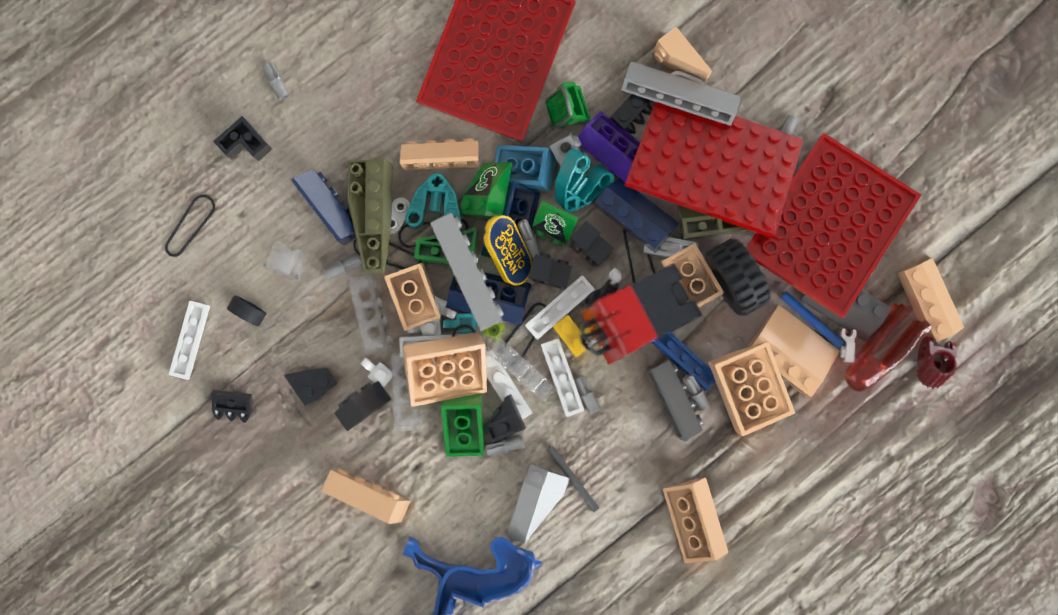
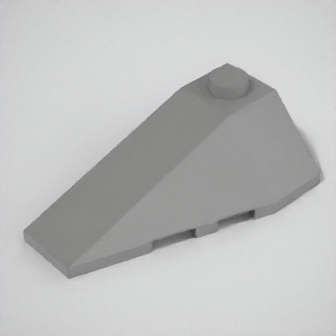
(537, 498)

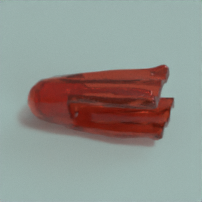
(866, 368)

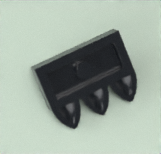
(631, 111)
(231, 404)

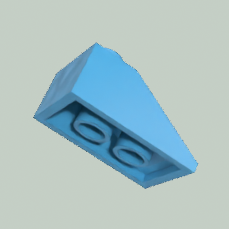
(530, 165)

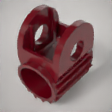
(932, 372)

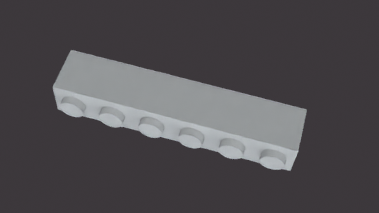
(681, 93)
(466, 272)

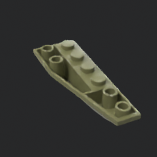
(371, 210)
(699, 225)

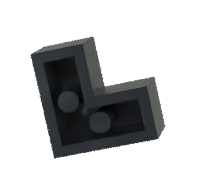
(242, 136)
(590, 244)
(549, 272)
(361, 405)

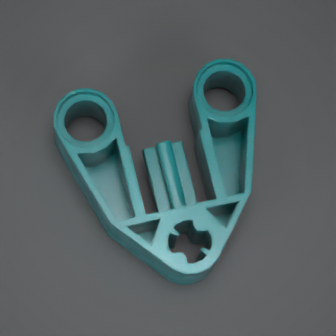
(574, 189)
(419, 201)

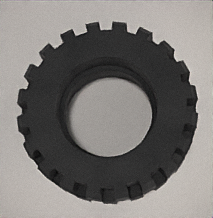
(738, 276)

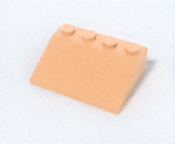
(798, 351)
(445, 368)
(751, 388)

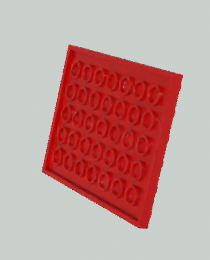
(495, 61)
(716, 168)
(834, 225)

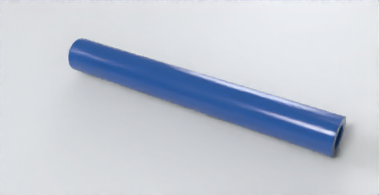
(812, 319)

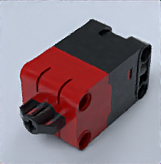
(638, 315)

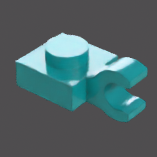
(461, 319)

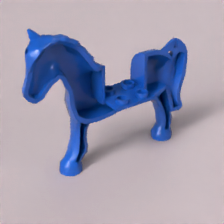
(474, 585)

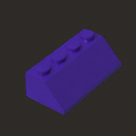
(609, 144)

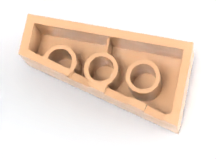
(365, 496)

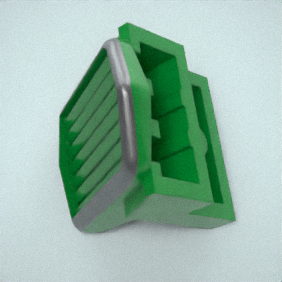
(567, 106)

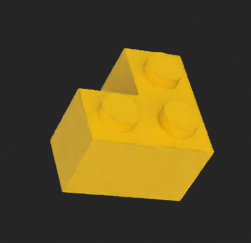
(570, 335)

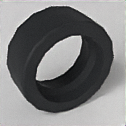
(246, 310)

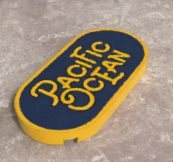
(508, 250)

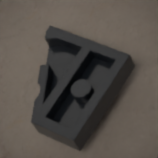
(311, 383)
(504, 421)

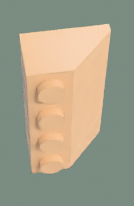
(440, 155)
(930, 299)
(695, 521)

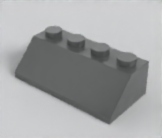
(863, 316)
(675, 401)

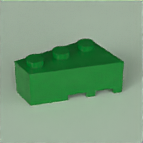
(429, 249)

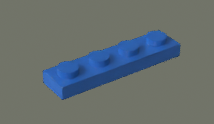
(685, 359)

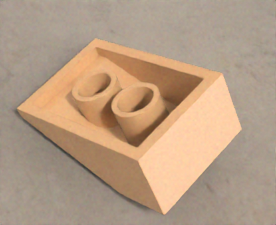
(679, 55)
(697, 276)
(413, 296)

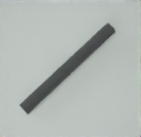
(573, 479)

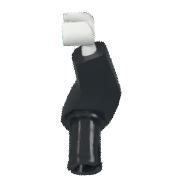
(608, 288)

